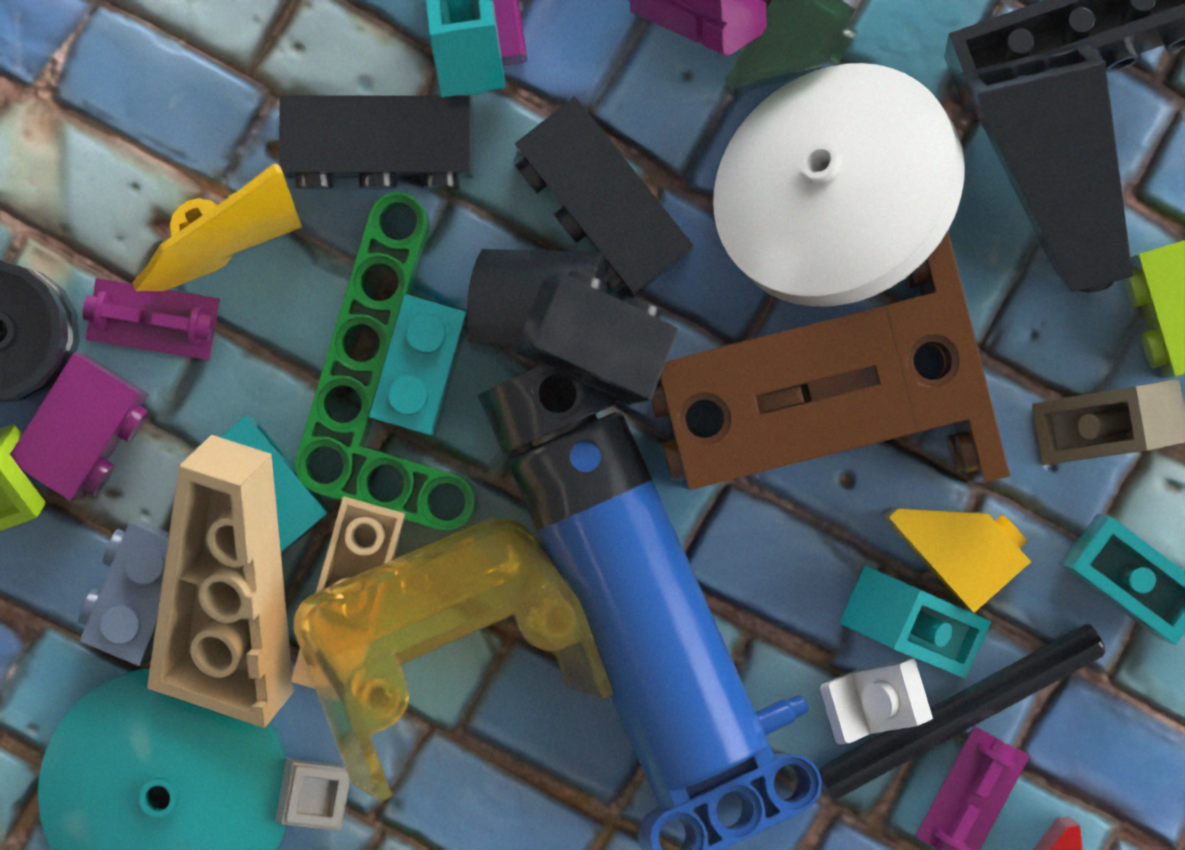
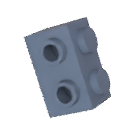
(125, 610)

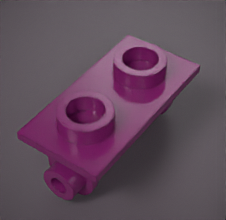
(151, 319)
(972, 793)

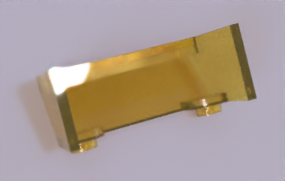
(424, 600)

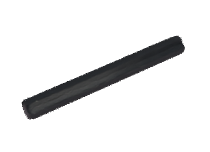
(963, 710)

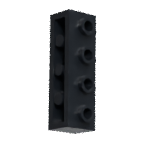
(1110, 27)

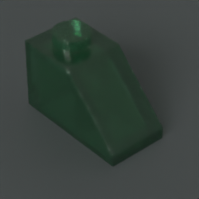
(794, 43)

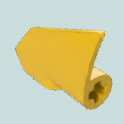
(210, 234)

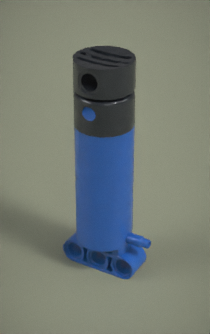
(646, 615)

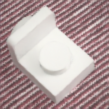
(875, 700)

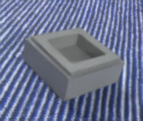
(313, 794)

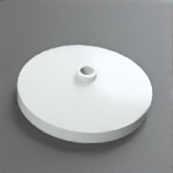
(839, 185)

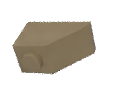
(1110, 422)

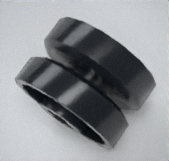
(39, 332)

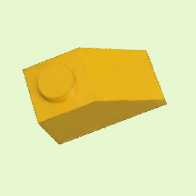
(963, 549)

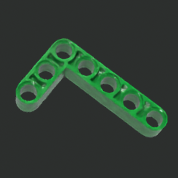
(342, 371)

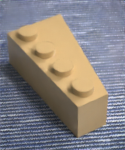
(222, 588)

